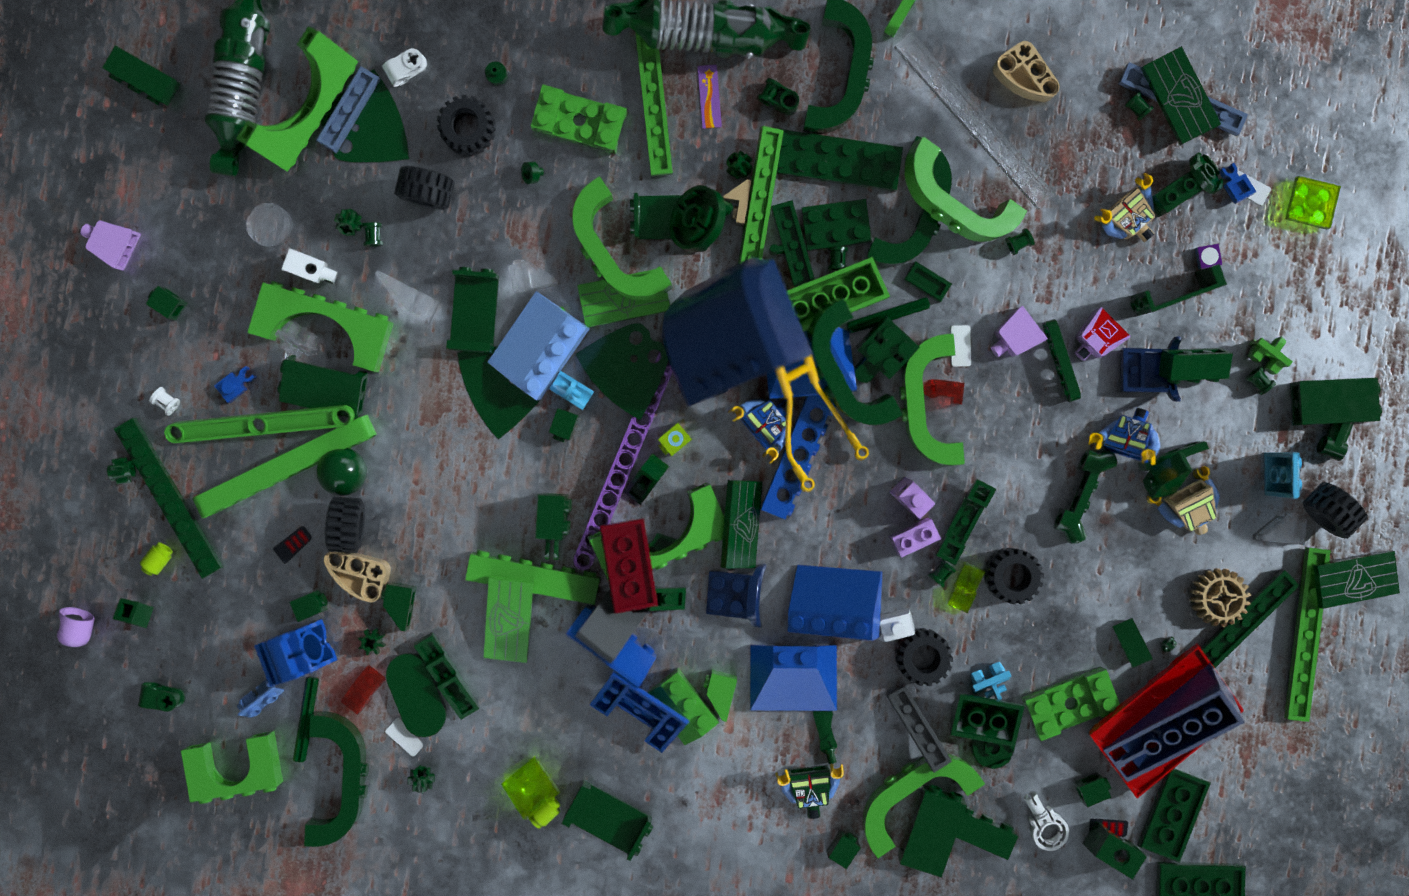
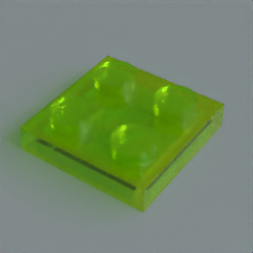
(1312, 202)
(530, 788)

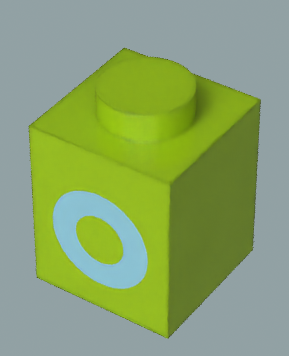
(673, 440)

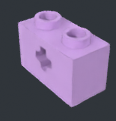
(914, 537)

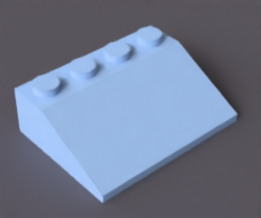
(538, 346)

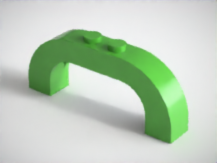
(587, 204)
(946, 208)
(914, 404)
(900, 786)

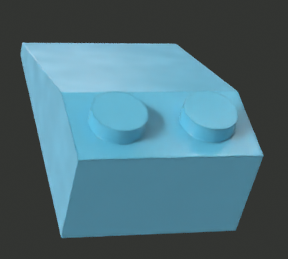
(1282, 474)

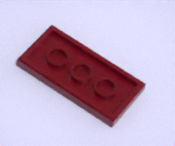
(628, 565)

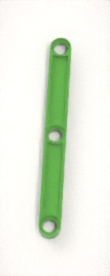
(273, 423)

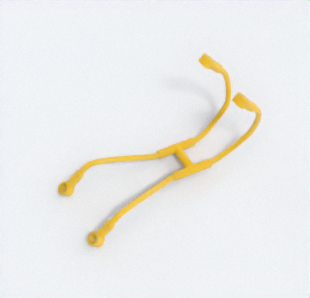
(784, 379)

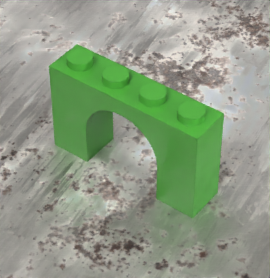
(206, 783)

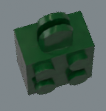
(884, 352)
(552, 521)

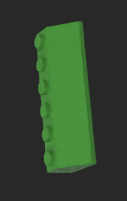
(857, 284)

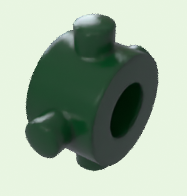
(1168, 644)

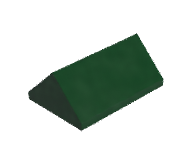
(986, 719)

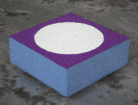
(1208, 256)

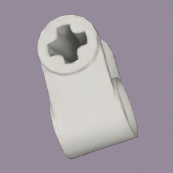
(402, 68)

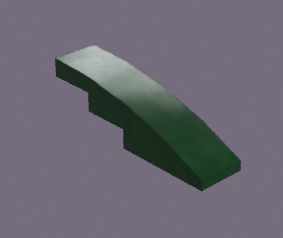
(446, 675)

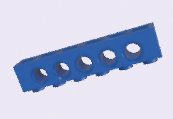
(785, 508)

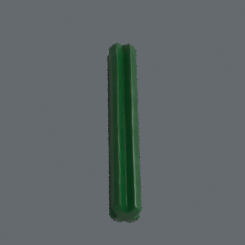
(893, 313)
(307, 709)

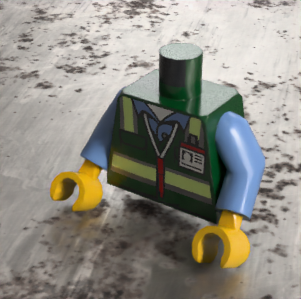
(810, 786)

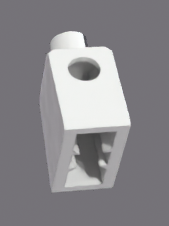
(300, 265)
(896, 625)

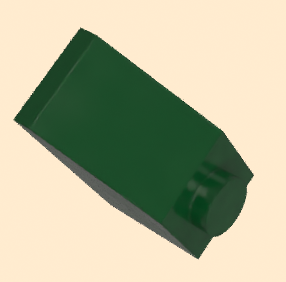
(1167, 476)
(646, 479)
(399, 603)

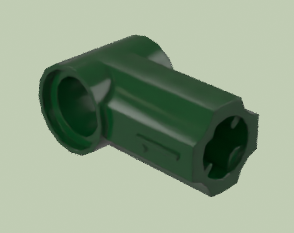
(1334, 442)

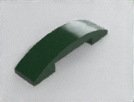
(964, 521)

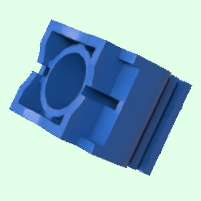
(295, 653)

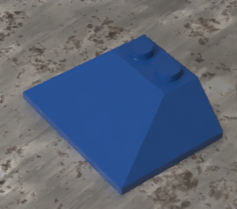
(801, 385)
(793, 678)
(662, 720)

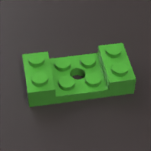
(556, 116)
(1092, 695)

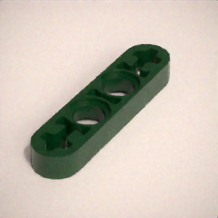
(1061, 360)

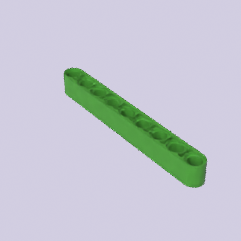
(282, 467)

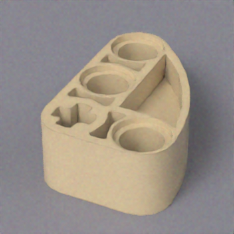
(1019, 76)
(358, 581)

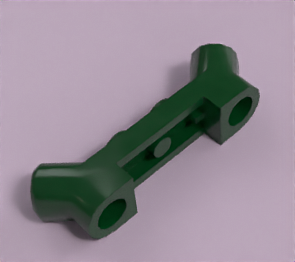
(1070, 520)

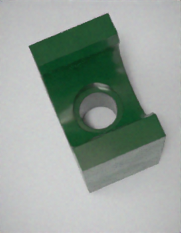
(1104, 844)

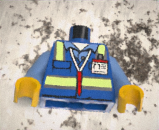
(765, 423)
(1130, 437)

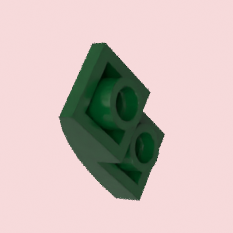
(1132, 643)

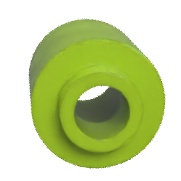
(156, 559)
(546, 814)

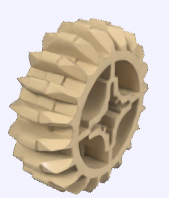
(1224, 613)

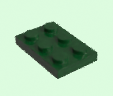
(836, 224)

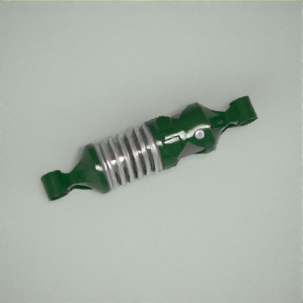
(715, 29)
(238, 71)

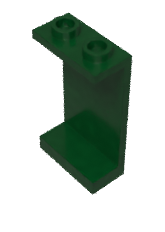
(652, 216)
(1208, 280)
(474, 310)
(321, 387)
(1335, 401)
(608, 819)
(933, 831)

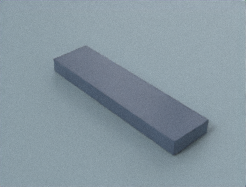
(348, 109)

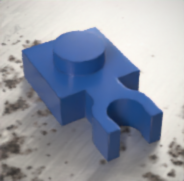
(1238, 186)
(233, 386)

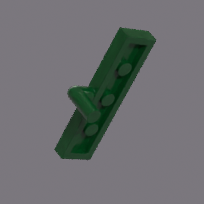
(791, 243)

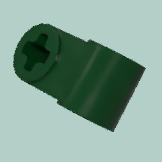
(778, 96)
(160, 697)

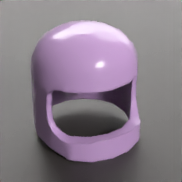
(75, 632)

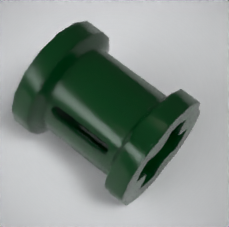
(1139, 106)
(372, 234)
(1019, 241)
(837, 257)
(1260, 380)
(942, 573)

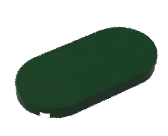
(416, 695)

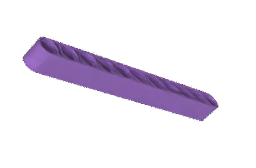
(625, 470)

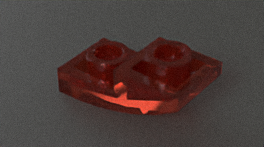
(362, 689)

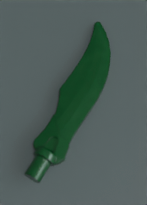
(827, 742)

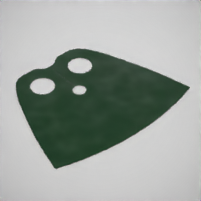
(380, 130)
(622, 381)
(493, 396)

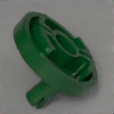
(710, 221)

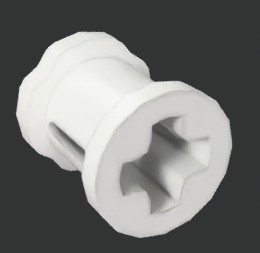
(164, 401)

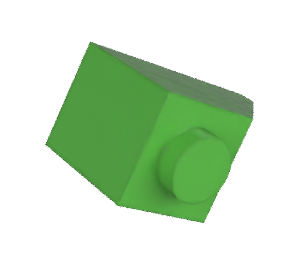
(720, 691)

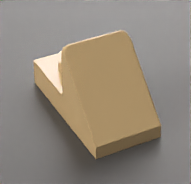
(739, 196)

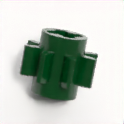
(739, 165)
(348, 222)
(121, 470)
(369, 636)
(421, 779)

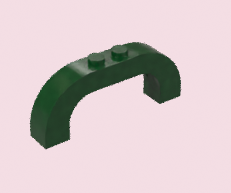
(852, 22)
(891, 254)
(836, 388)
(355, 769)

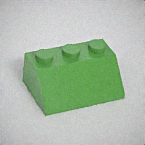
(684, 699)

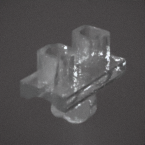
(305, 345)

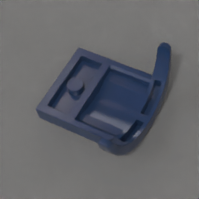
(1141, 371)
(735, 594)

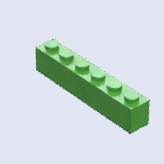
(548, 581)

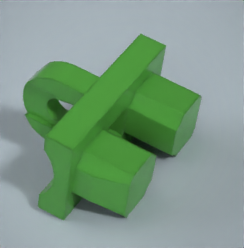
(1272, 352)

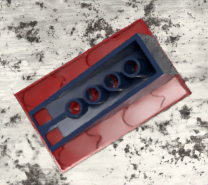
(1167, 720)

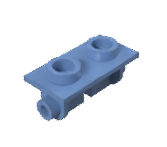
(251, 704)

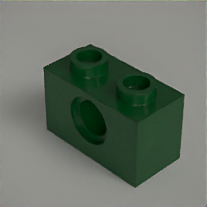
(1175, 194)

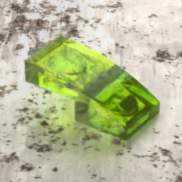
(965, 587)

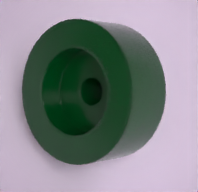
(497, 77)
(531, 172)

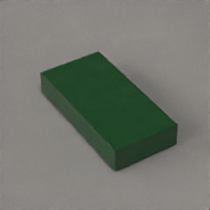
(927, 281)

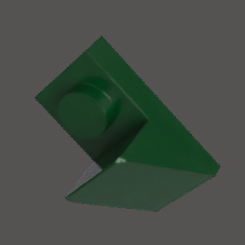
(669, 598)

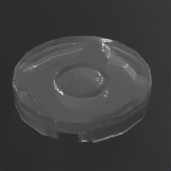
(269, 225)

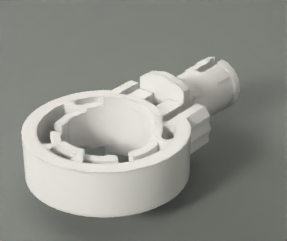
(1043, 820)

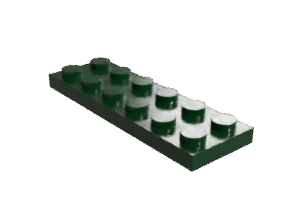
(840, 160)

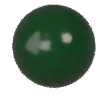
(341, 471)

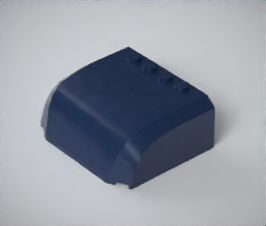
(732, 330)

